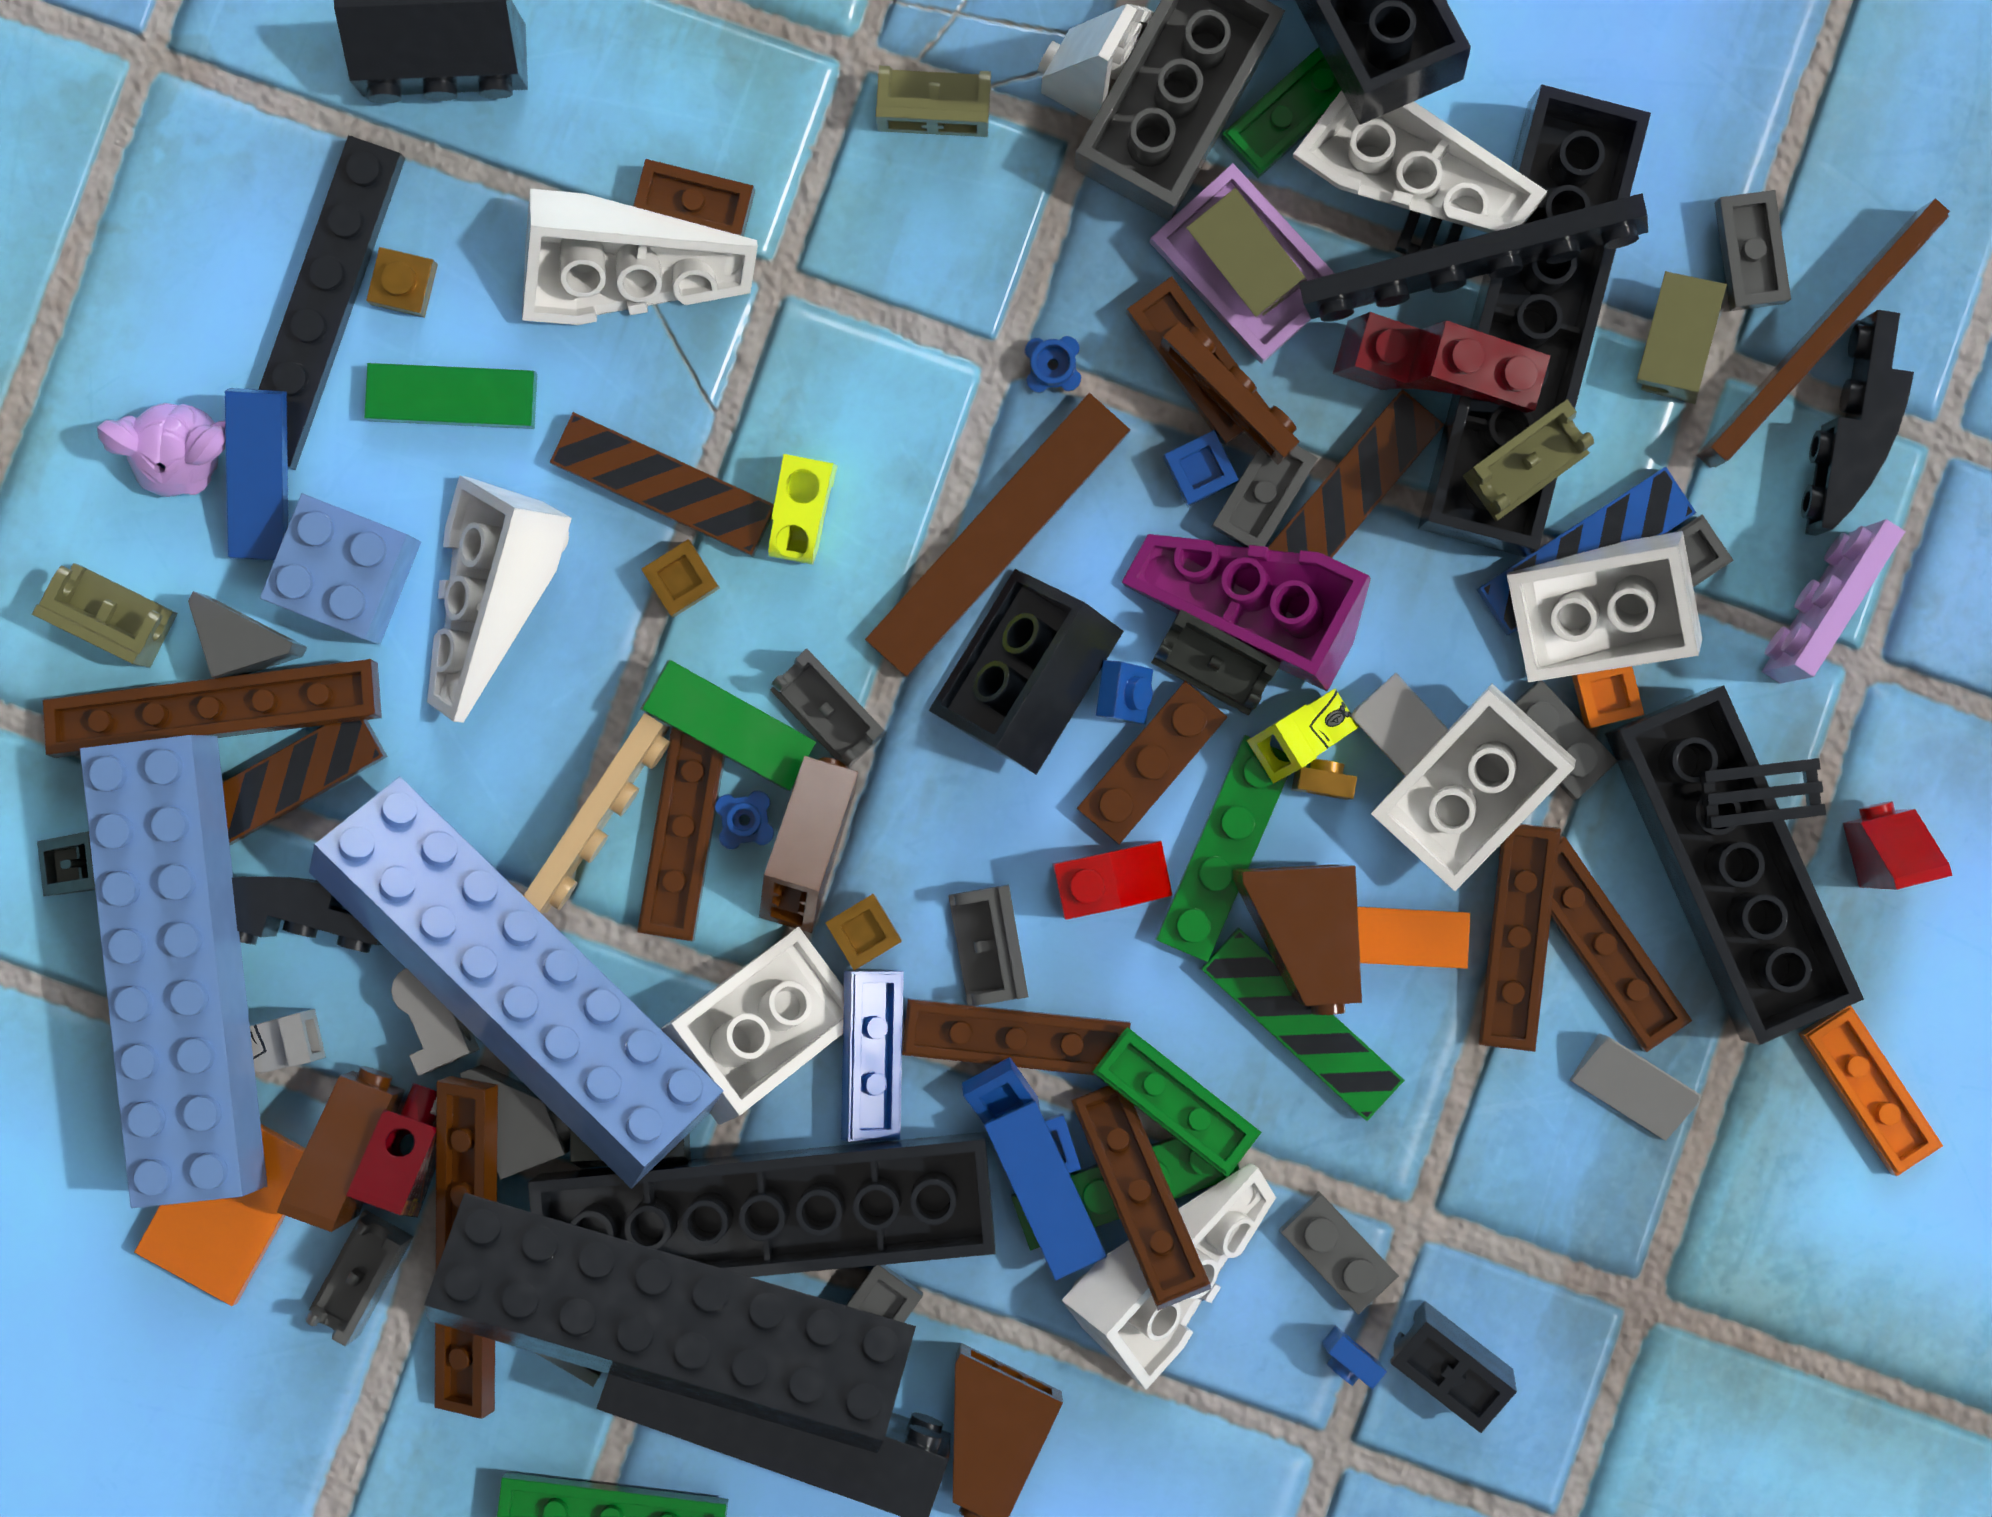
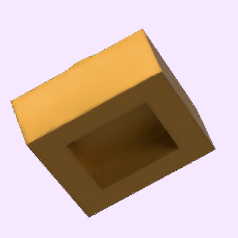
(402, 282)
(680, 578)
(1325, 779)
(863, 931)

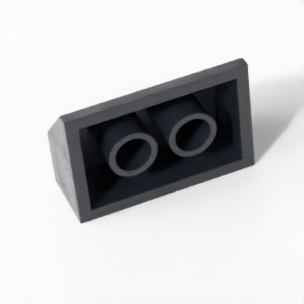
(433, 48)
(1026, 670)

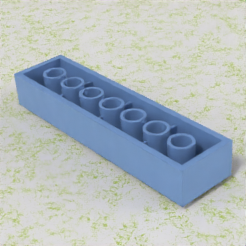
(173, 970)
(514, 980)

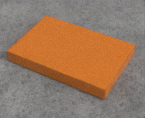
(223, 1239)

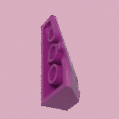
(1278, 602)

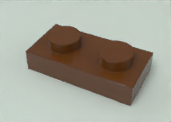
(695, 197)

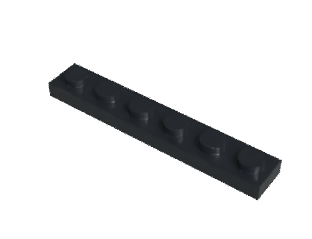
(1495, 253)
(330, 283)

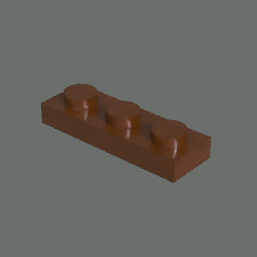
(1154, 318)
(1230, 391)
(1151, 762)

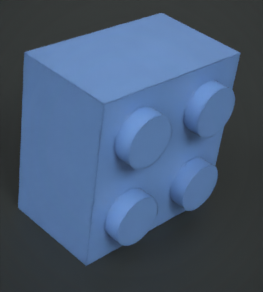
(340, 569)

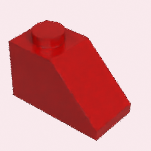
(1893, 848)
(1112, 880)

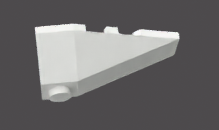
(1091, 58)
(1418, 166)
(612, 257)
(499, 568)
(1115, 1299)

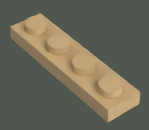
(585, 834)

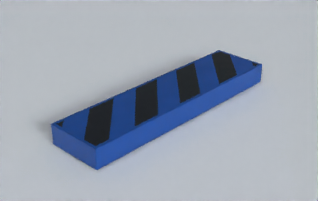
(1640, 512)

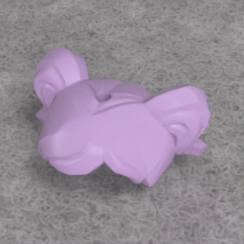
(171, 435)

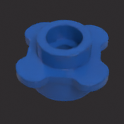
(1062, 351)
(733, 808)

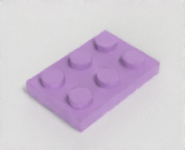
(1185, 255)
(1830, 602)

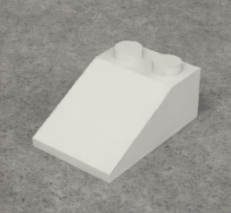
(1607, 608)
(1474, 787)
(762, 1023)

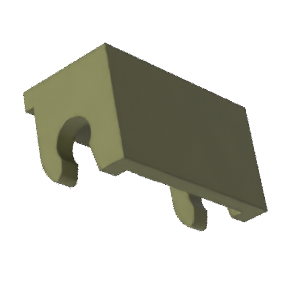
(933, 102)
(1246, 253)
(1680, 336)
(1529, 461)
(105, 614)

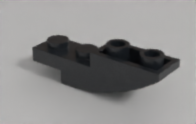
(1855, 447)
(303, 906)

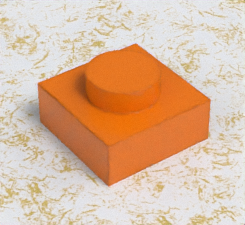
(1608, 696)

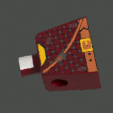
(387, 1176)

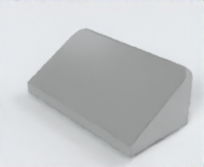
(1399, 723)
(1634, 1087)

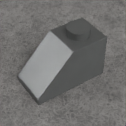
(526, 1126)

